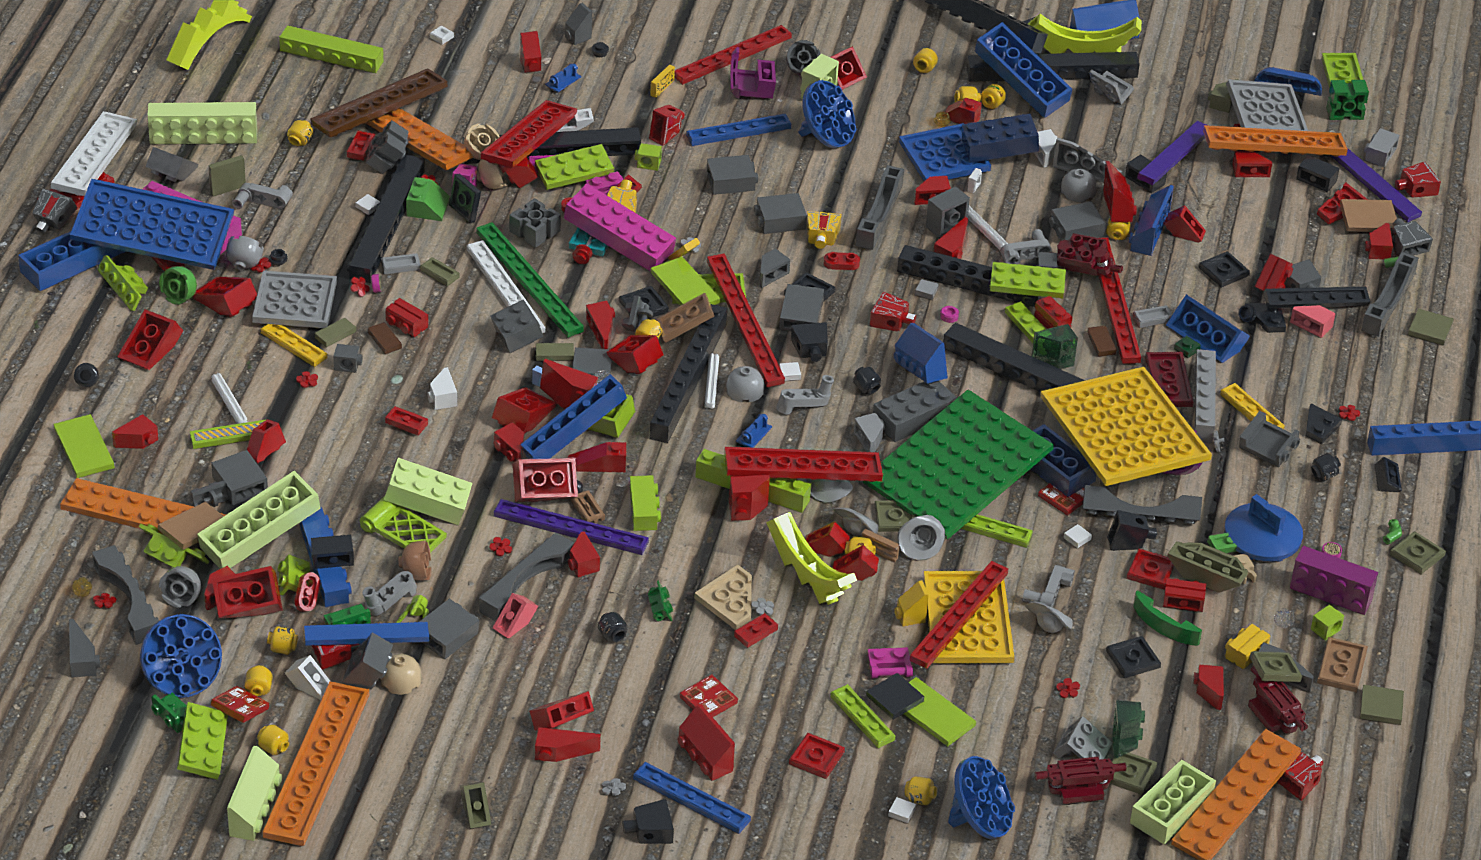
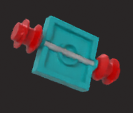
(585, 246)

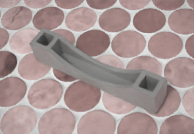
(1205, 394)

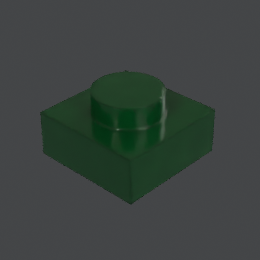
(1187, 346)

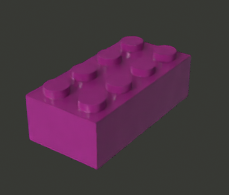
(1334, 580)

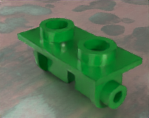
(659, 603)

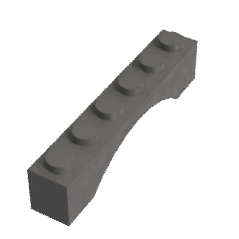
(873, 223)
(1381, 310)
(1184, 507)
(550, 555)
(112, 568)

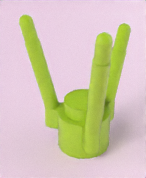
(417, 608)

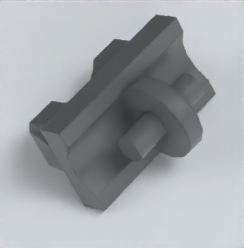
(638, 312)
(211, 494)

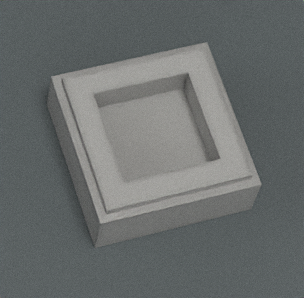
(926, 289)

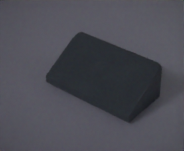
(1387, 476)

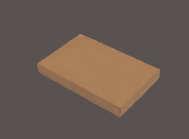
(1367, 214)
(685, 317)
(185, 526)
(1342, 664)

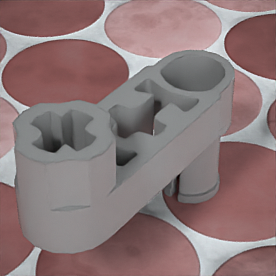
(263, 195)
(1015, 252)
(805, 397)
(1059, 576)
(400, 586)

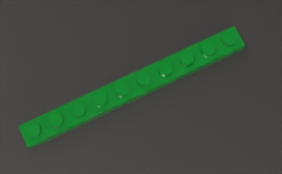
(530, 280)

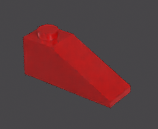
(953, 241)
(600, 320)
(602, 458)
(561, 711)
(560, 745)

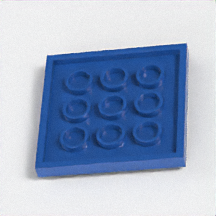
(940, 153)

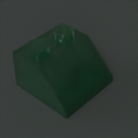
(1056, 346)
(1126, 727)

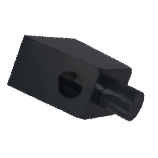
(810, 340)
(1129, 531)
(651, 823)

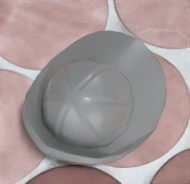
(829, 490)
(856, 522)
(921, 537)
(1049, 618)

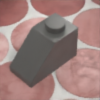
(579, 25)
(773, 267)

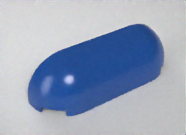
(1300, 81)

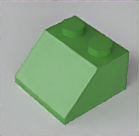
(426, 200)

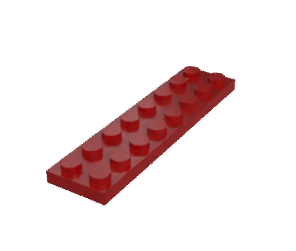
(528, 134)
(803, 464)

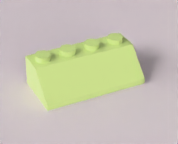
(253, 795)

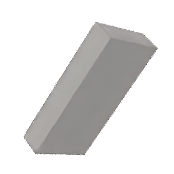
(400, 263)
(1152, 316)

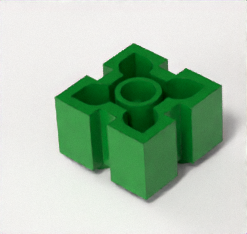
(1347, 99)

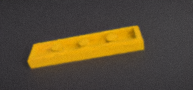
(294, 344)
(1246, 404)

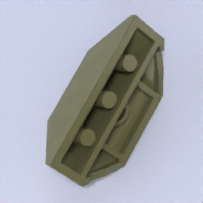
(1207, 565)

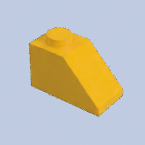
(912, 605)

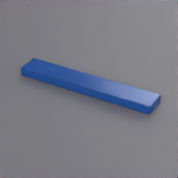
(738, 129)
(359, 632)
(692, 797)

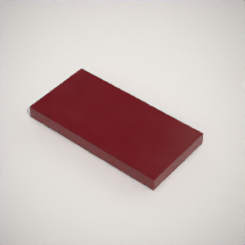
(1171, 375)

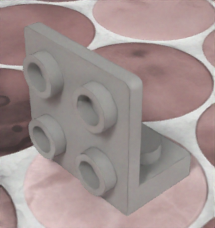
(1083, 740)

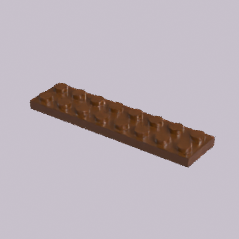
(379, 102)

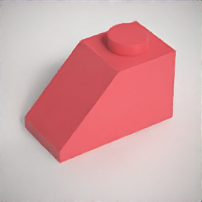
(1313, 319)
(515, 615)

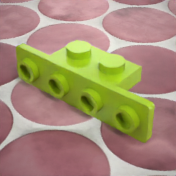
(123, 281)
(167, 551)

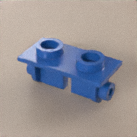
(563, 78)
(755, 432)

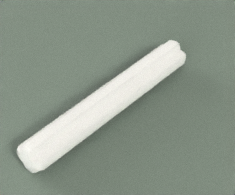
(985, 228)
(711, 381)
(228, 398)

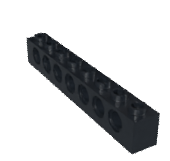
(954, 273)

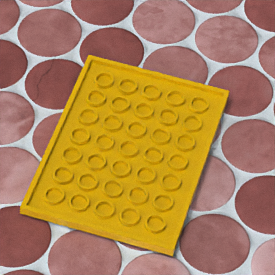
(1125, 426)

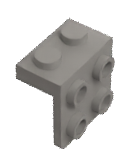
(1111, 86)

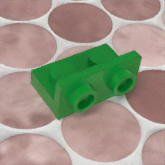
(351, 615)
(170, 709)

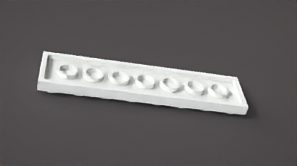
(93, 153)

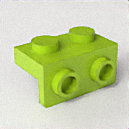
(290, 572)

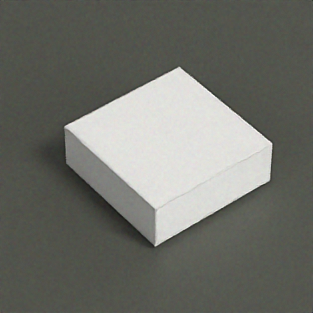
(441, 35)
(974, 180)
(367, 204)
(790, 371)
(1077, 536)
(902, 810)

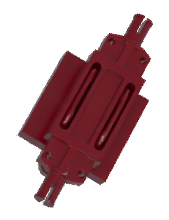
(1086, 255)
(1276, 706)
(1080, 778)

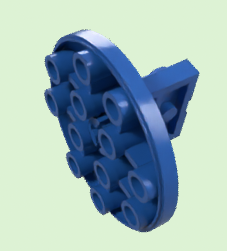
(828, 114)
(1264, 530)
(181, 655)
(981, 798)

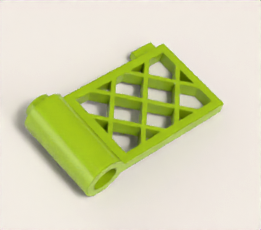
(385, 514)

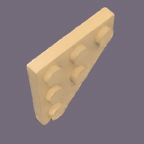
(729, 597)

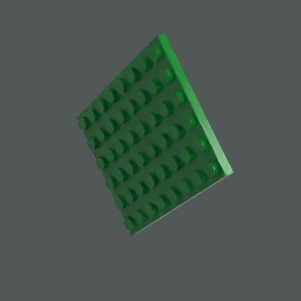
(959, 462)

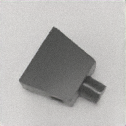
(1303, 276)

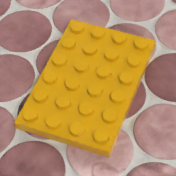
(985, 635)

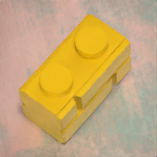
(1247, 641)

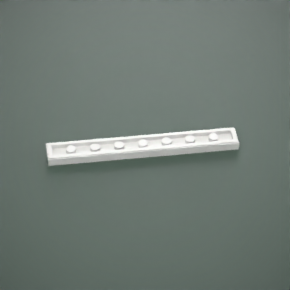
(497, 276)

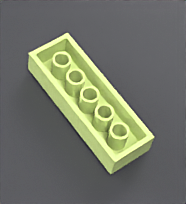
(202, 123)
(259, 521)

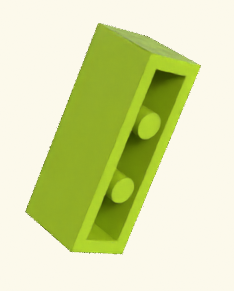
(644, 503)

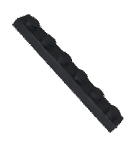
(1316, 296)

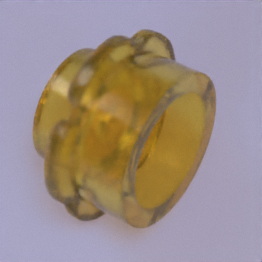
(942, 119)
(77, 587)

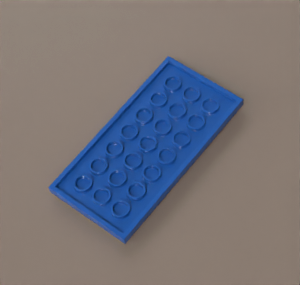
(152, 224)

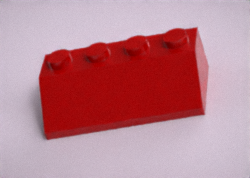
(1118, 195)

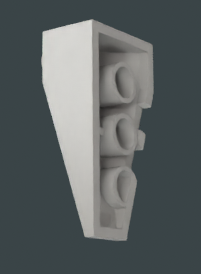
(1072, 156)

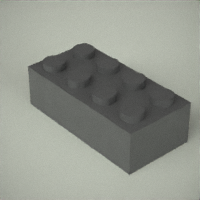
(912, 408)

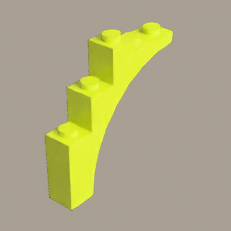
(206, 23)
(1078, 41)
(795, 550)

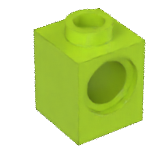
(648, 156)
(1327, 622)

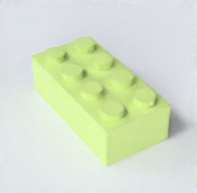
(428, 491)
(1172, 801)

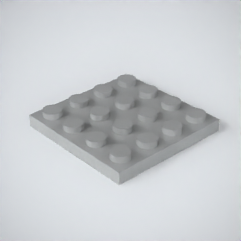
(1266, 105)
(294, 299)

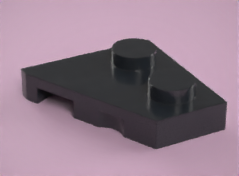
(1269, 318)
(1321, 424)

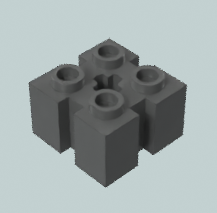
(387, 147)
(535, 222)

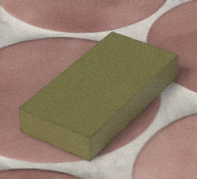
(439, 271)
(335, 332)
(555, 351)

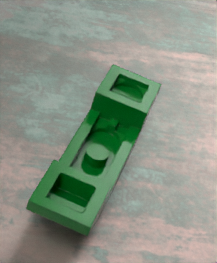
(1163, 624)

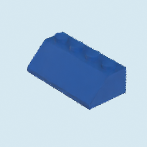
(1104, 16)
(1151, 221)
(1207, 329)
(921, 354)

